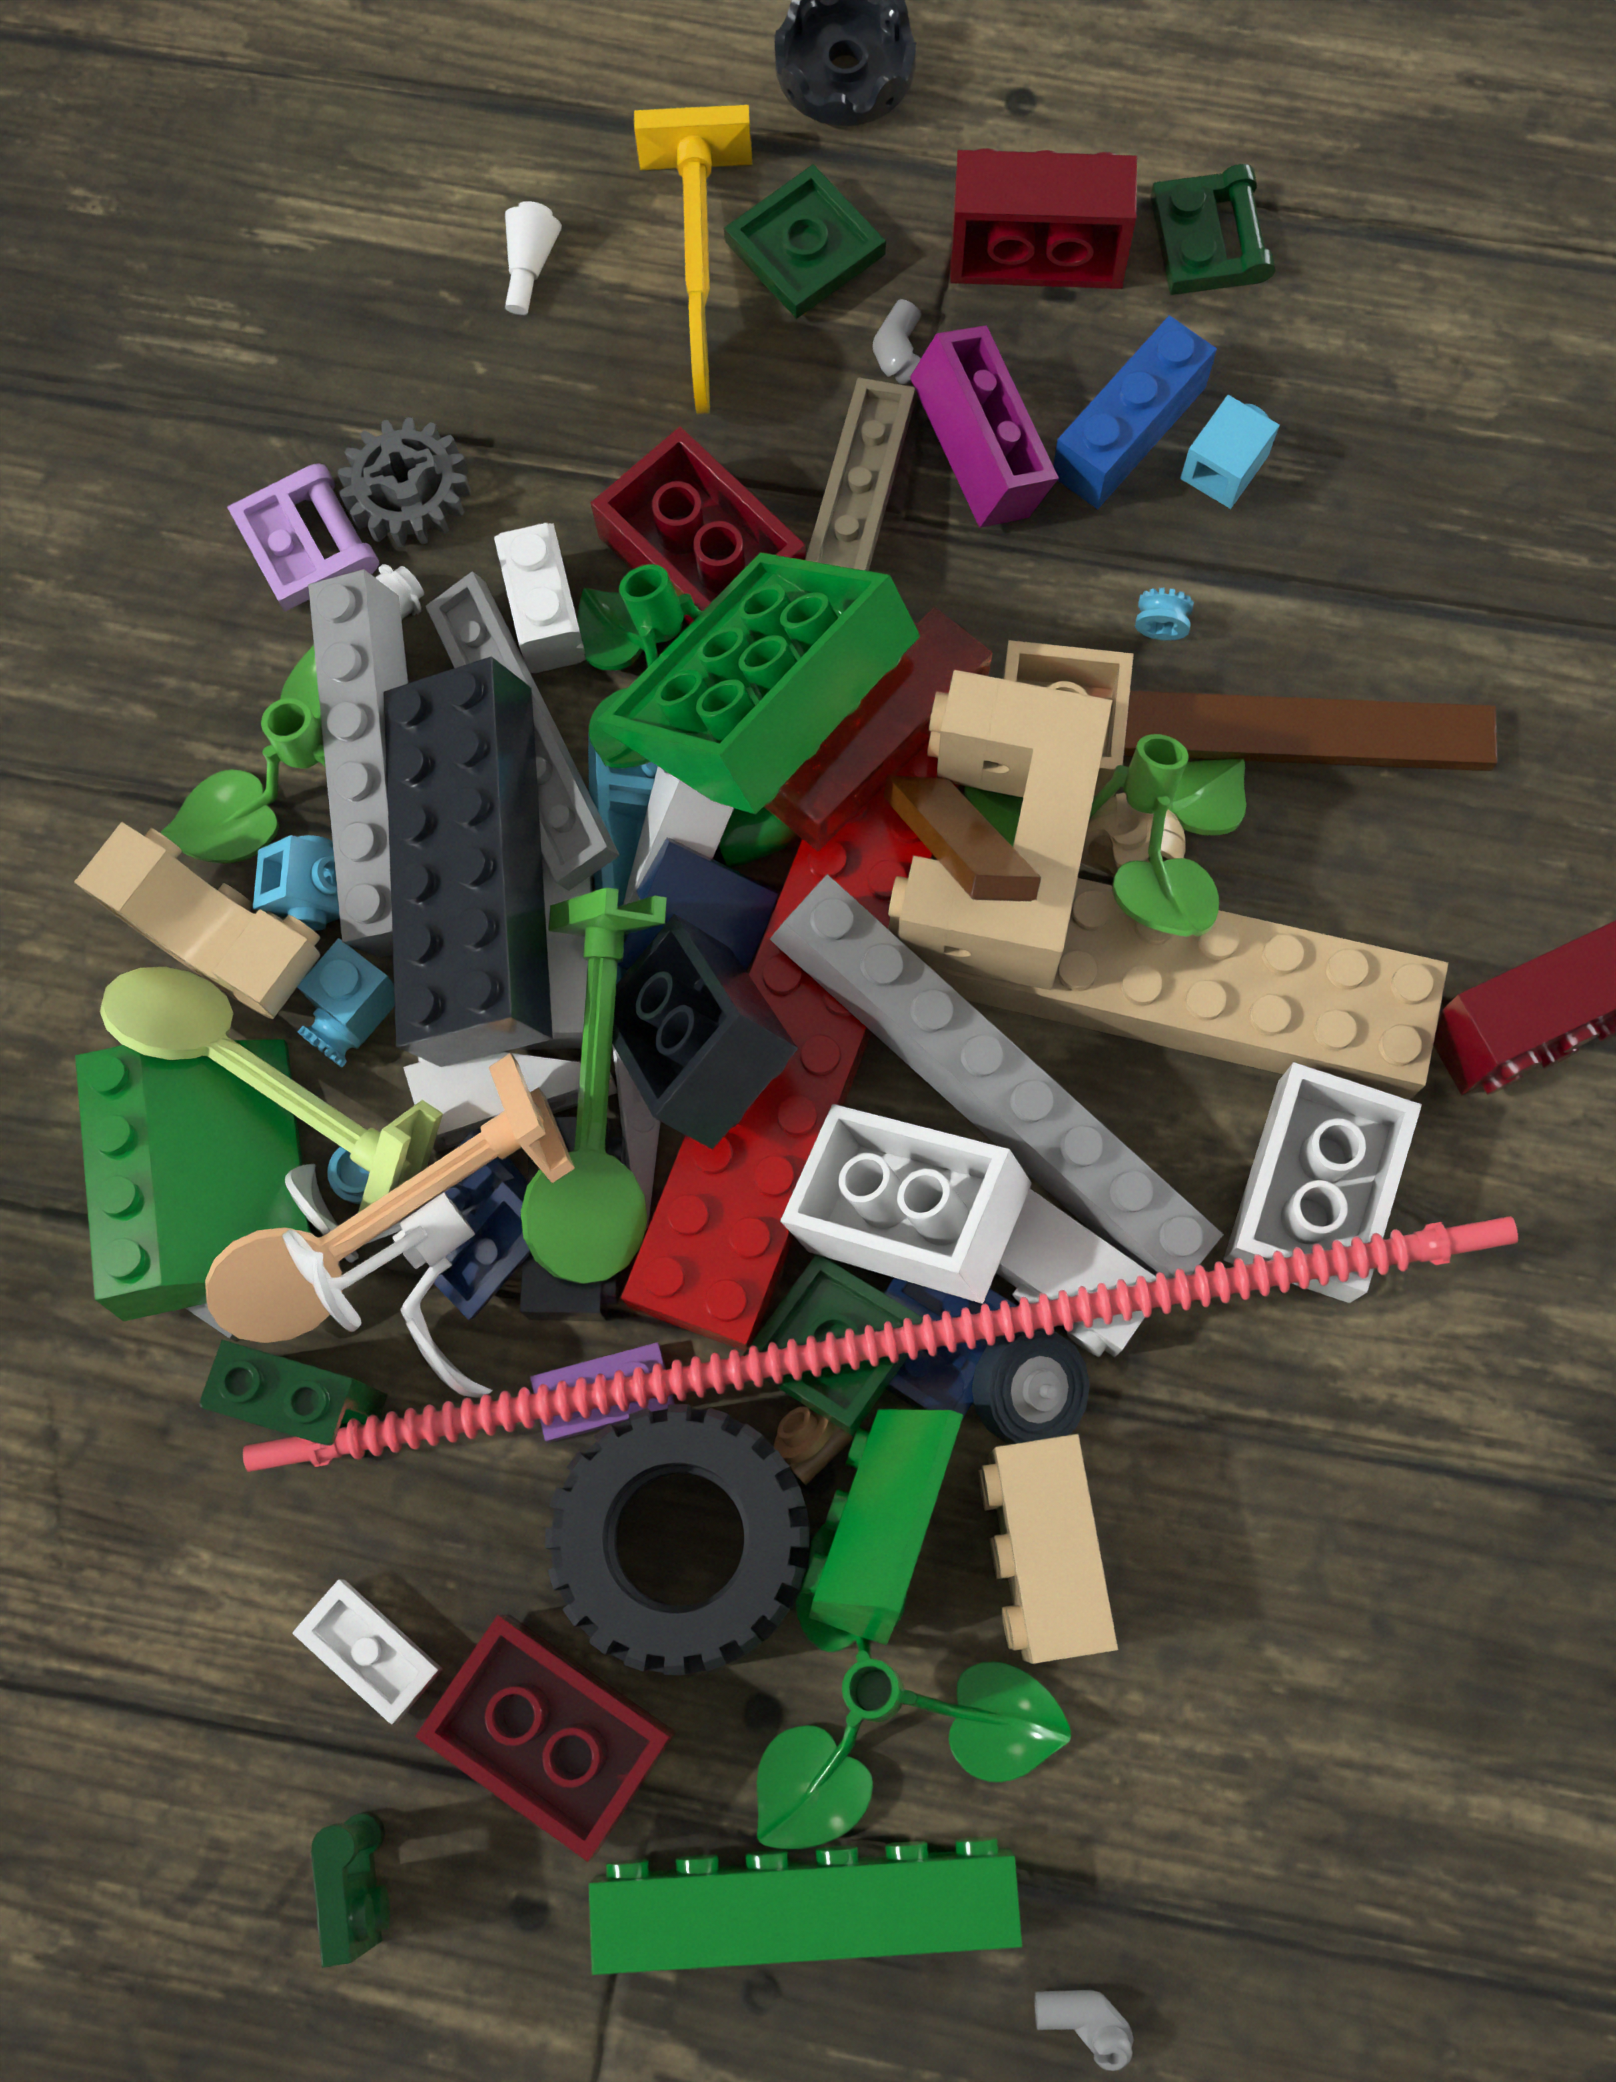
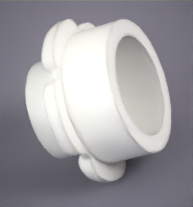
(405, 585)

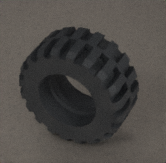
(587, 1557)

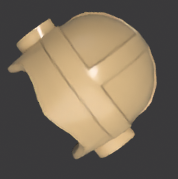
(1123, 835)

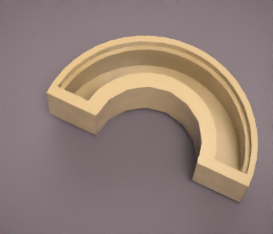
(204, 928)

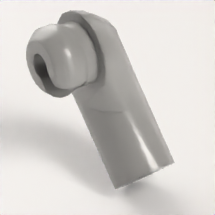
(892, 342)
(1092, 2019)

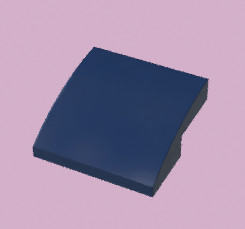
(707, 896)
(492, 1207)
(948, 1377)

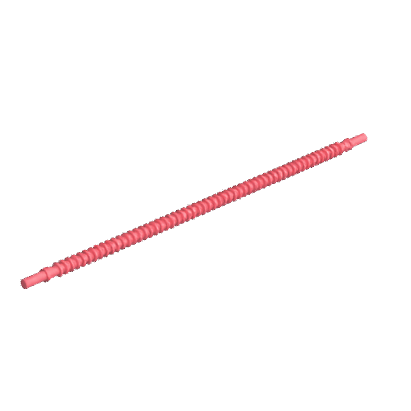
(1431, 1244)

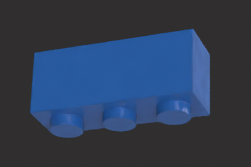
(1133, 411)

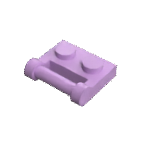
(284, 543)

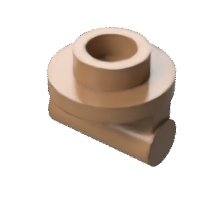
(808, 1442)

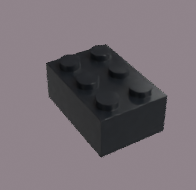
(696, 1033)

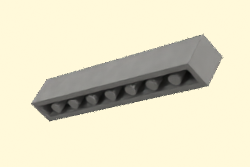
(993, 1082)

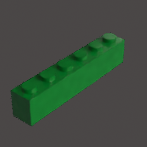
(804, 1908)

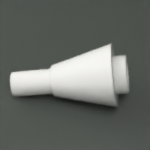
(530, 238)

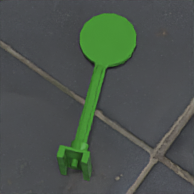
(596, 1213)

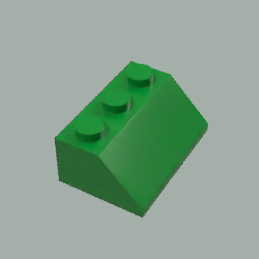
(881, 1521)

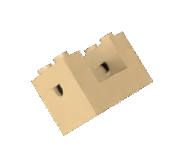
(1026, 746)

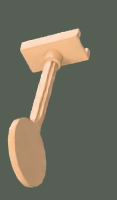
(264, 1296)

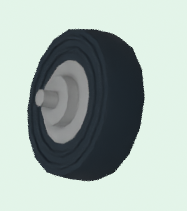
(1030, 1387)

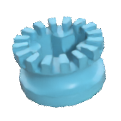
(1164, 614)
(330, 1035)

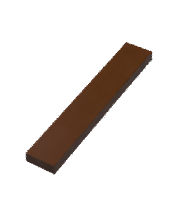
(1318, 730)

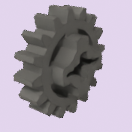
(404, 482)

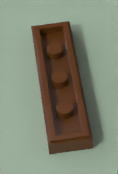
(962, 839)

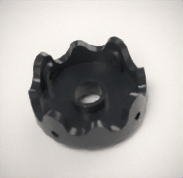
(822, 30)

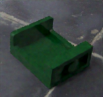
(286, 1394)

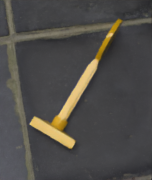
(695, 143)

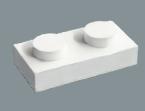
(367, 1651)

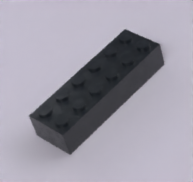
(466, 865)

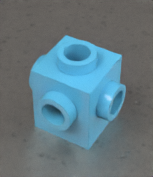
(298, 880)

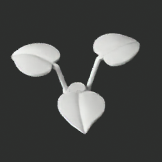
(422, 1238)

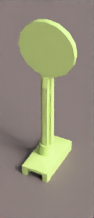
(187, 1017)

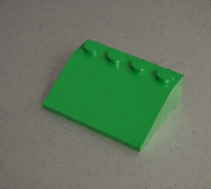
(763, 677)
(178, 1171)

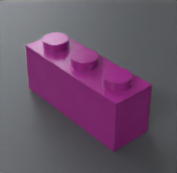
(983, 426)

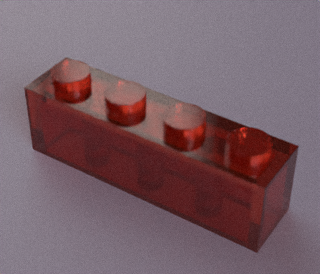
(879, 734)

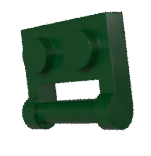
(1193, 236)
(346, 1891)

